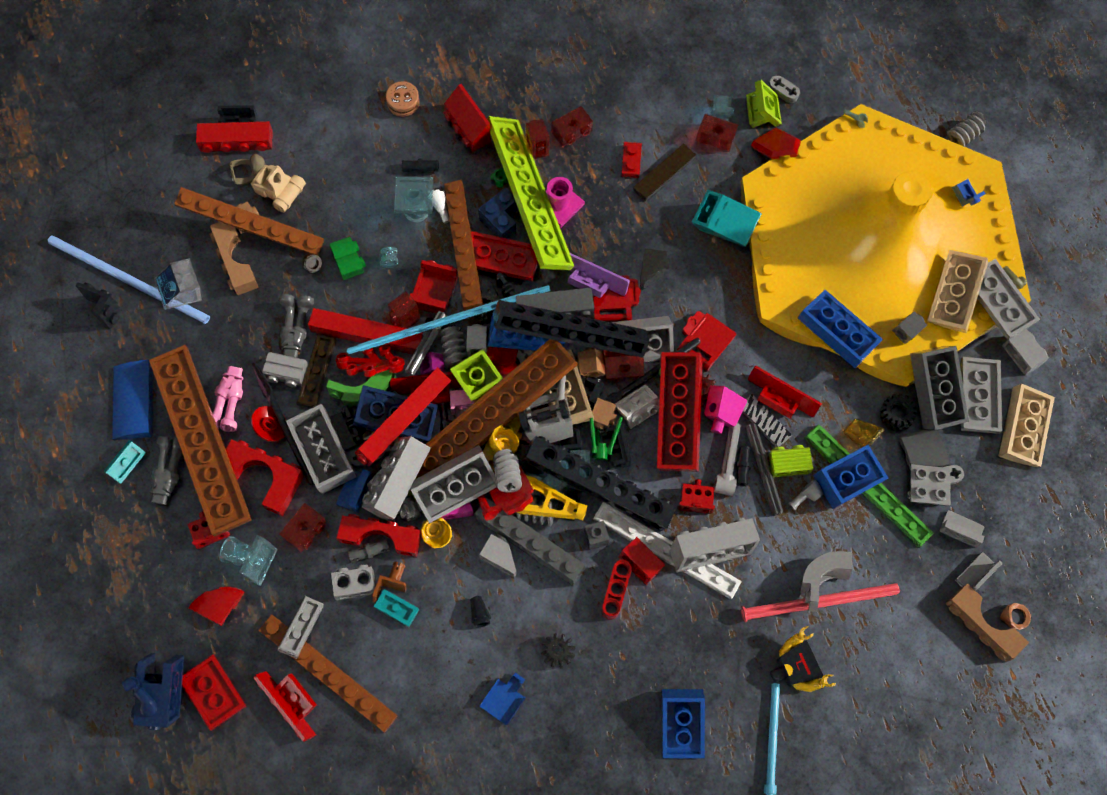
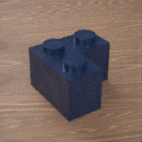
(497, 212)

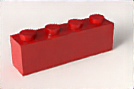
(234, 136)

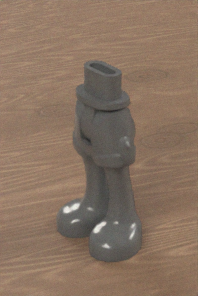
(293, 336)
(164, 479)

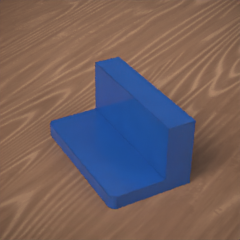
(354, 491)

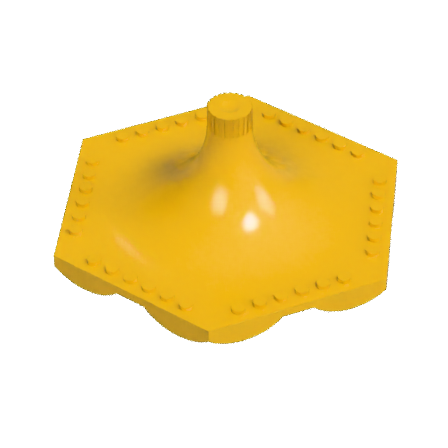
(873, 227)

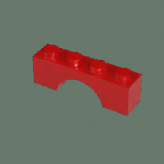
(355, 530)

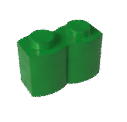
(346, 258)

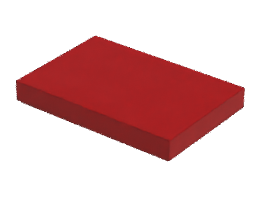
(212, 692)

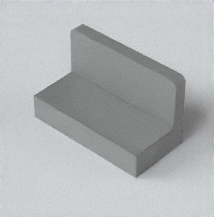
(962, 529)
(978, 571)

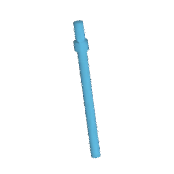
(769, 787)

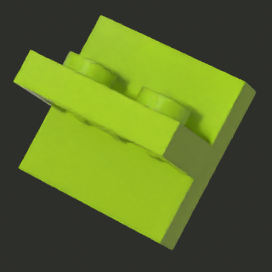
(763, 106)

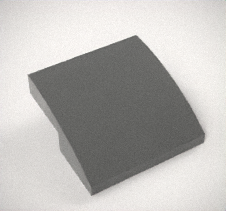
(924, 448)

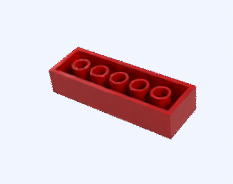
(679, 411)

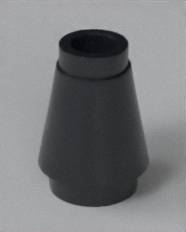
(479, 614)

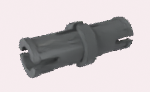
(368, 551)

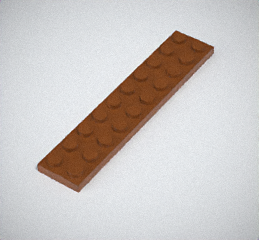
(500, 404)
(200, 441)

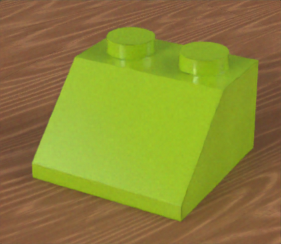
(476, 375)

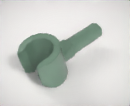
(860, 118)

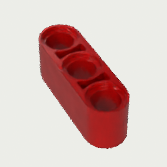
(616, 580)

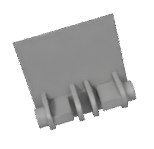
(930, 485)

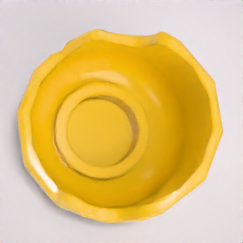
(503, 439)
(437, 533)

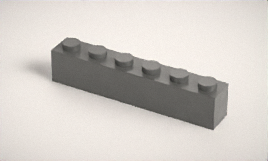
(533, 544)

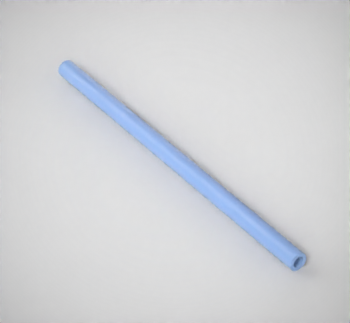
(122, 276)

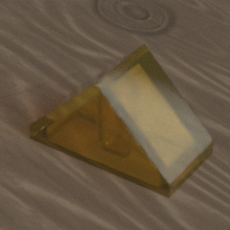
(863, 432)

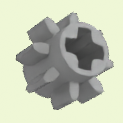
(410, 509)

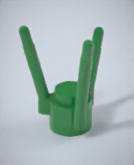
(600, 450)

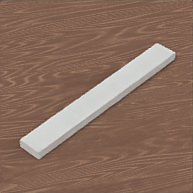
(660, 546)

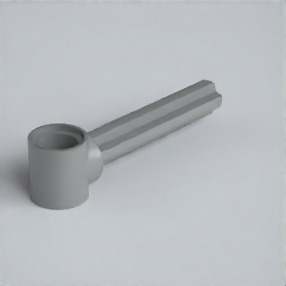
(725, 481)

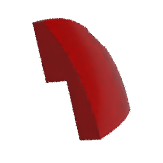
(217, 603)

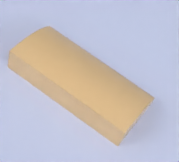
(958, 290)
(576, 396)
(1026, 426)

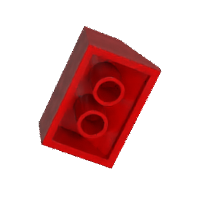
(467, 119)

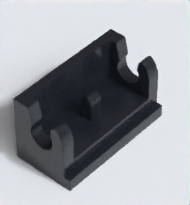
(241, 113)
(620, 453)

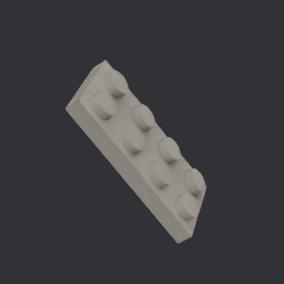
(1005, 302)
(982, 394)

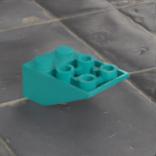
(726, 218)

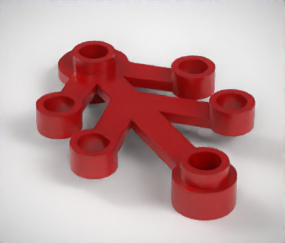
(392, 363)

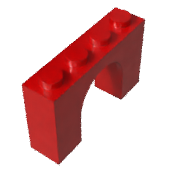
(285, 476)

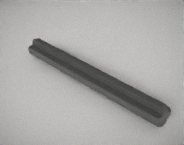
(764, 469)

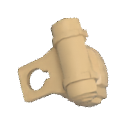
(278, 186)

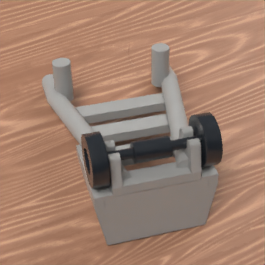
(555, 428)

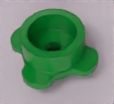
(496, 177)

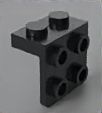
(106, 307)

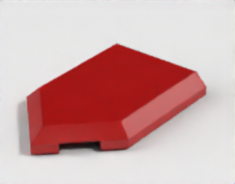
(777, 144)

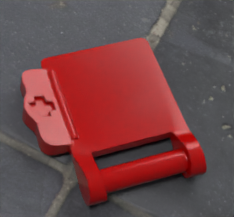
(615, 301)
(711, 332)
(507, 502)

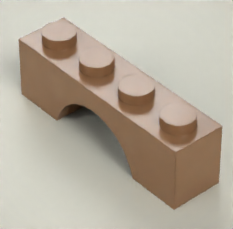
(241, 275)
(967, 605)

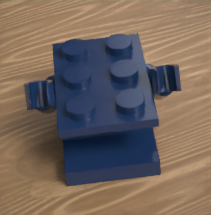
(156, 694)

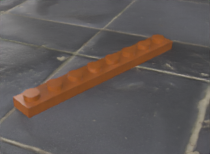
(249, 221)
(463, 245)
(334, 678)

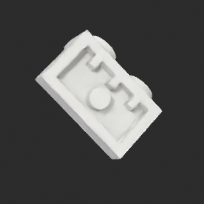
(638, 406)

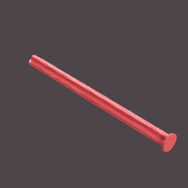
(824, 600)

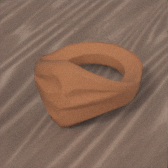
(1006, 616)

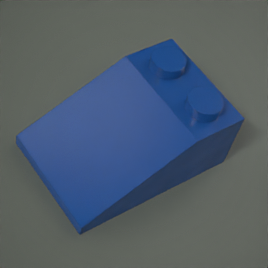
(850, 476)
(683, 723)

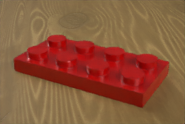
(504, 256)

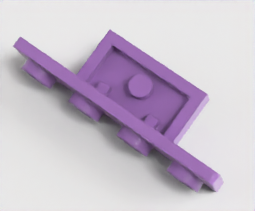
(593, 276)

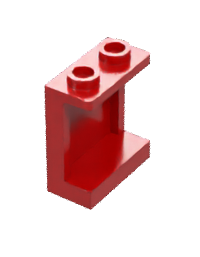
(434, 286)

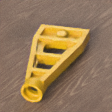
(549, 493)

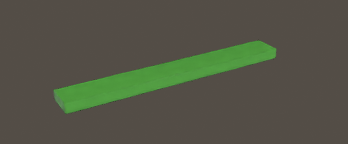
(878, 495)

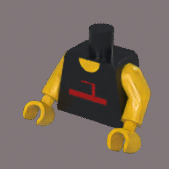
(799, 665)

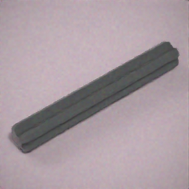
(423, 347)

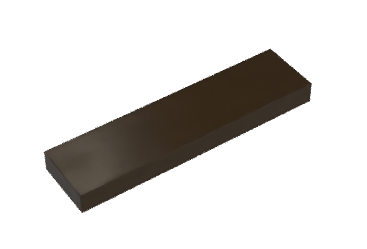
(664, 172)
(316, 371)

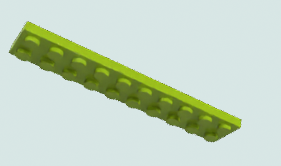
(530, 194)

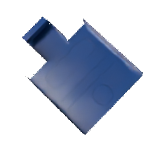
(504, 699)

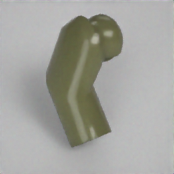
(1019, 282)

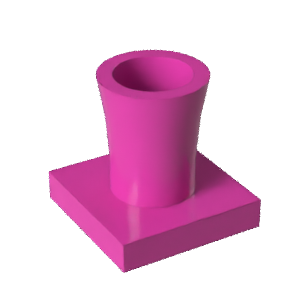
(563, 199)

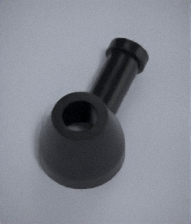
(444, 415)

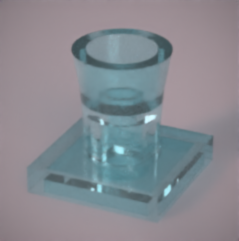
(414, 197)
(253, 559)

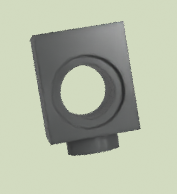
(910, 327)
(596, 535)

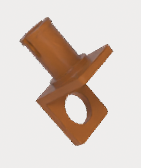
(392, 581)

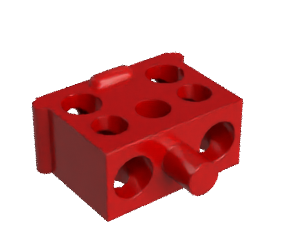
(697, 503)
(201, 533)

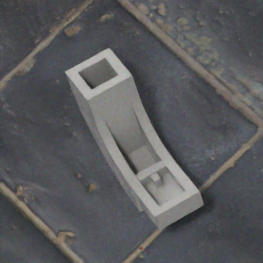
(825, 567)

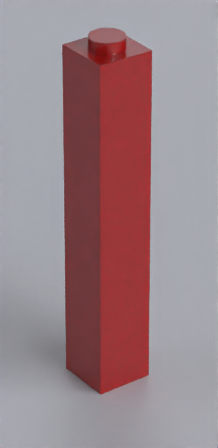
(360, 330)
(402, 417)

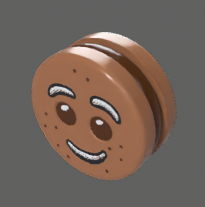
(402, 99)

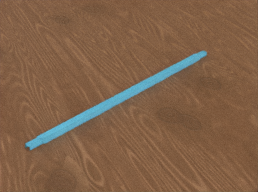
(439, 322)

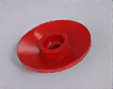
(265, 416)

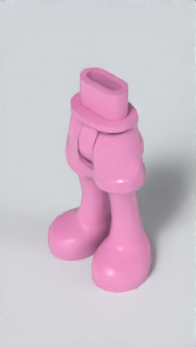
(228, 390)

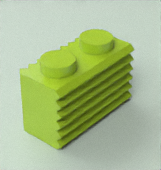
(790, 461)

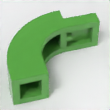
(351, 395)

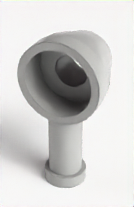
(811, 491)

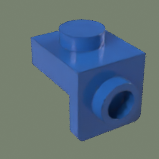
(966, 193)

